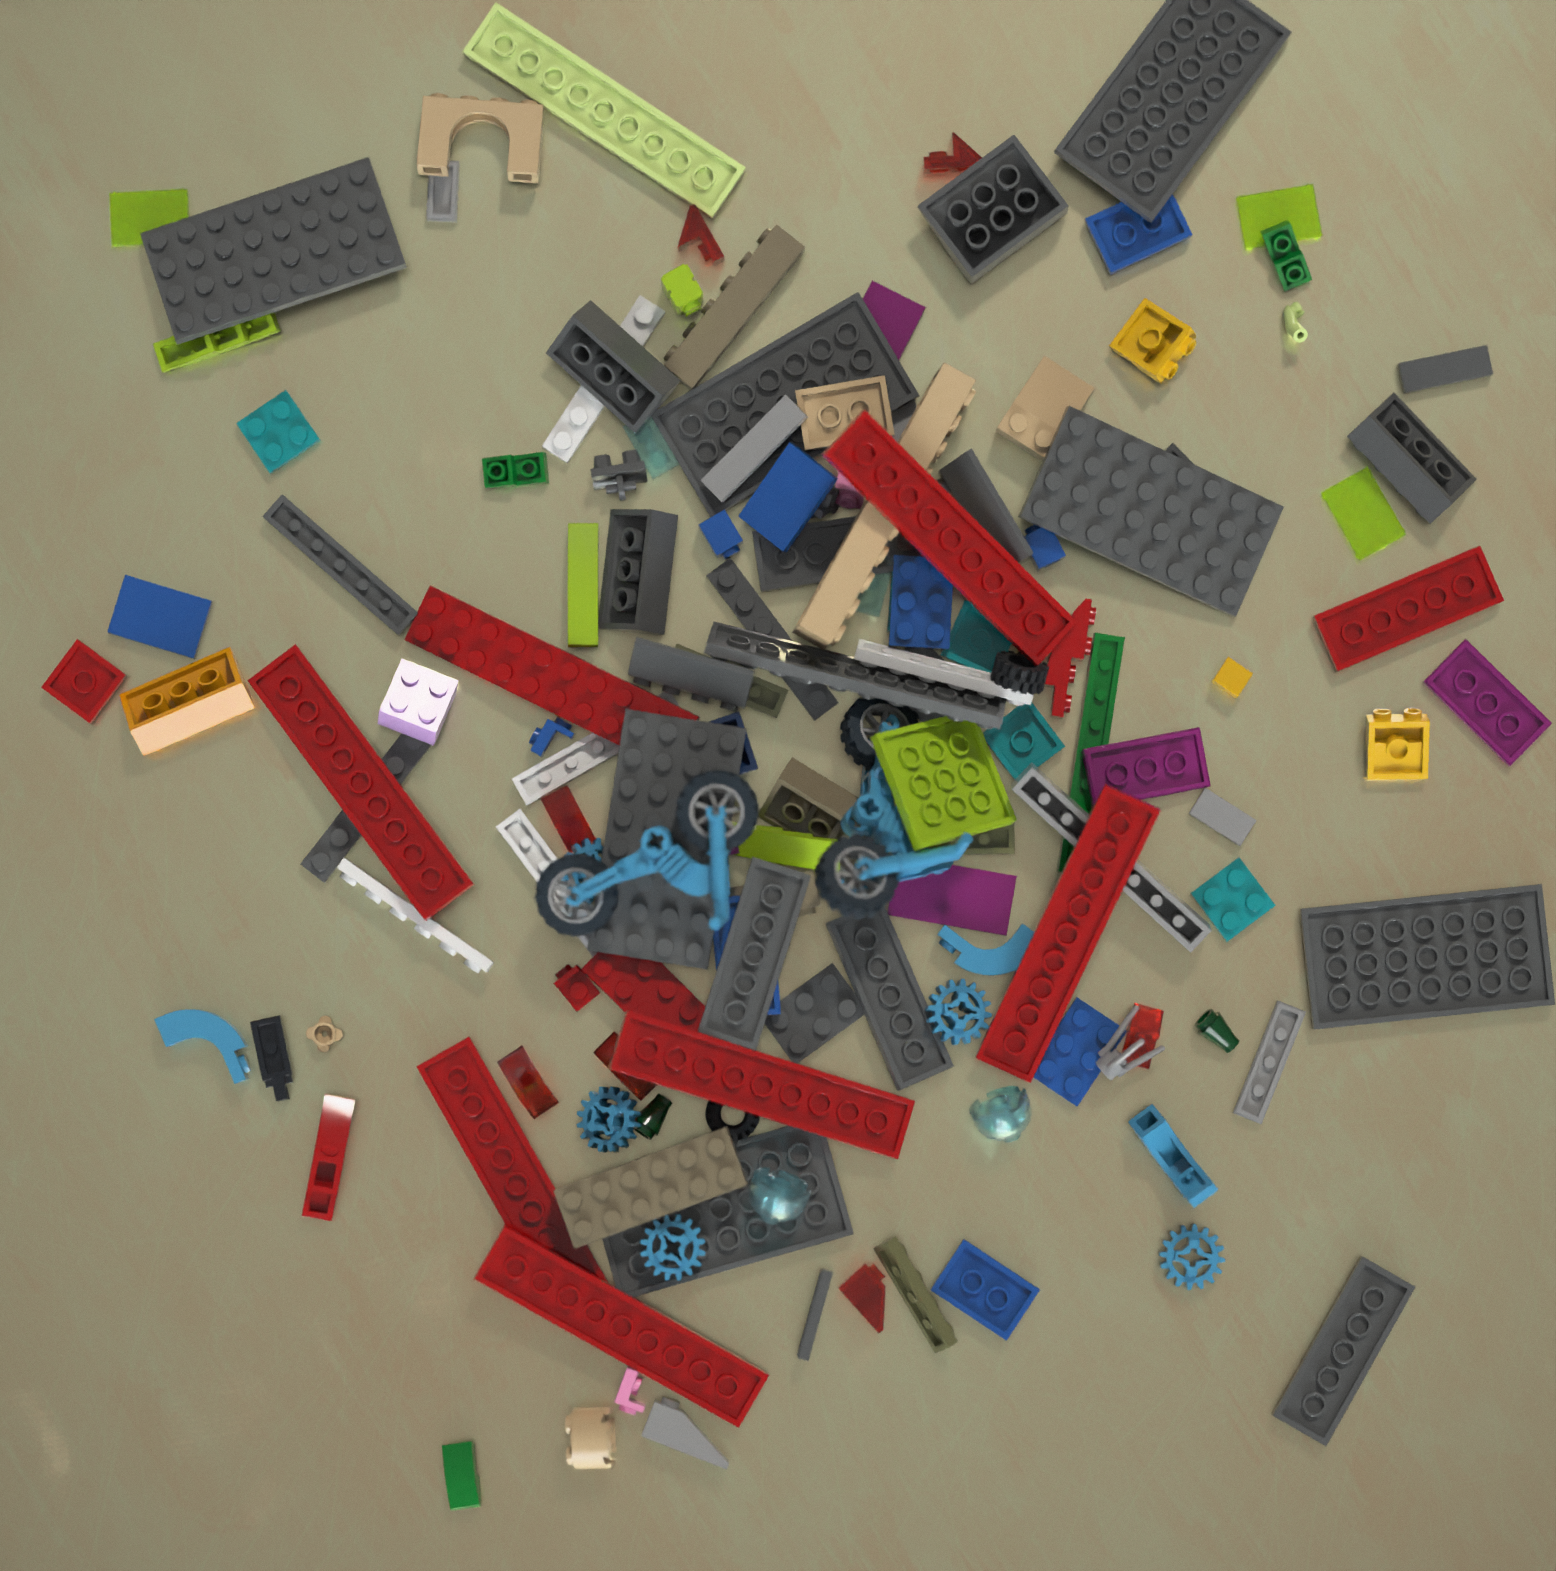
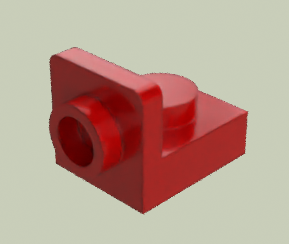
(575, 986)

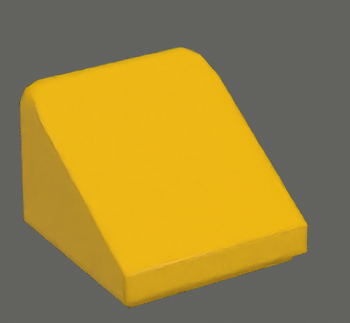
(1232, 677)

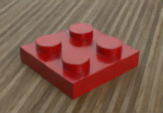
(84, 681)

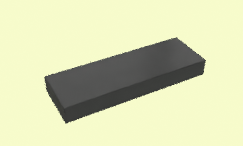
(1445, 369)
(814, 1314)

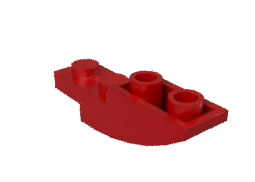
(1071, 647)
(328, 1157)

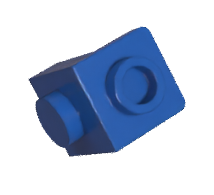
(542, 737)

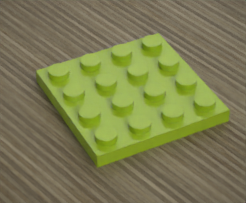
(943, 780)

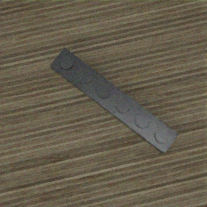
(340, 565)
(758, 618)
(342, 833)

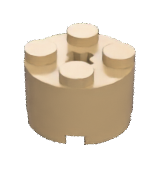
(591, 1438)

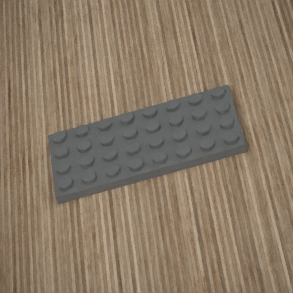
(1170, 98)
(273, 250)
(717, 414)
(1151, 511)
(652, 768)
(1427, 956)
(730, 1224)

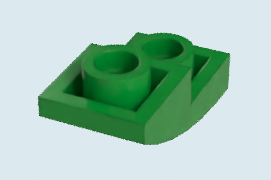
(1286, 255)
(515, 470)
(461, 1476)

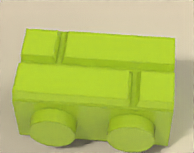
(682, 291)

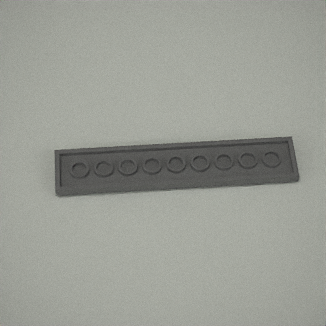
(845, 673)

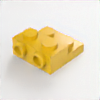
(1154, 341)
(1397, 745)

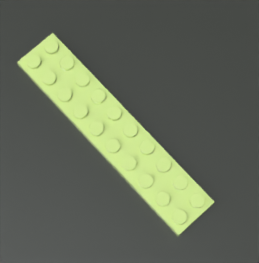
(604, 110)

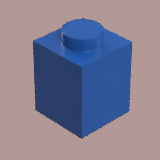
(721, 535)
(1044, 546)

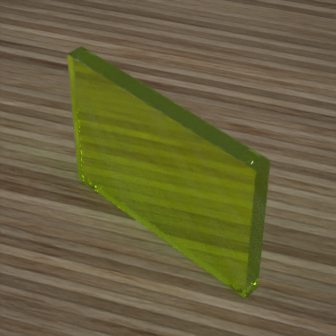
(1273, 207)
(144, 210)
(1363, 513)

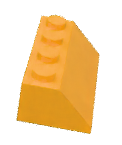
(186, 701)

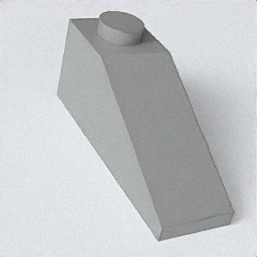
(678, 1431)

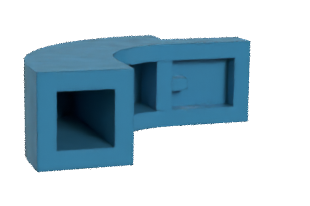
(987, 962)
(192, 1023)
(1172, 1156)

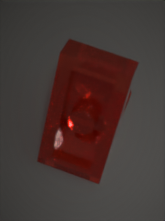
(961, 159)
(697, 230)
(1144, 1025)

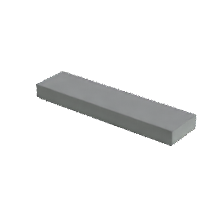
(754, 448)
(1269, 1062)

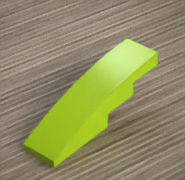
(175, 356)
(583, 584)
(784, 847)

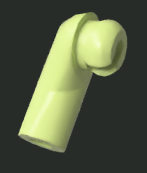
(1293, 328)

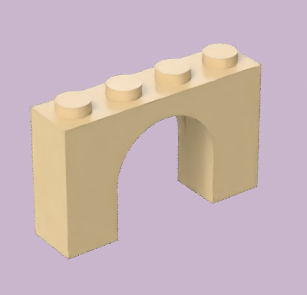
(445, 116)

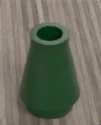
(1215, 1029)
(653, 1116)

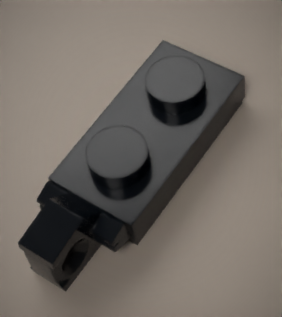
(273, 1055)

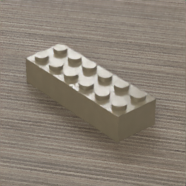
(651, 1187)

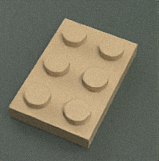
(836, 406)

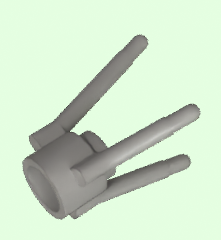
(1114, 1062)

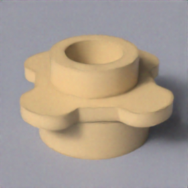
(315, 1033)

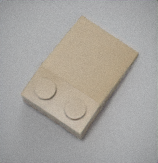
(1040, 406)

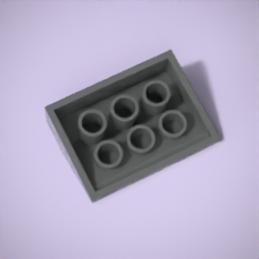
(993, 209)

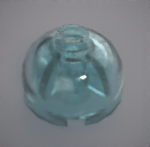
(1003, 1114)
(777, 1196)

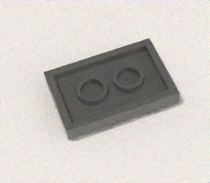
(814, 1014)

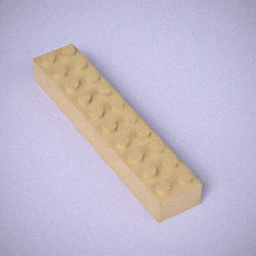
(867, 536)

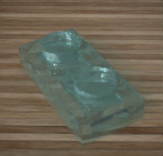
(652, 448)
(873, 597)

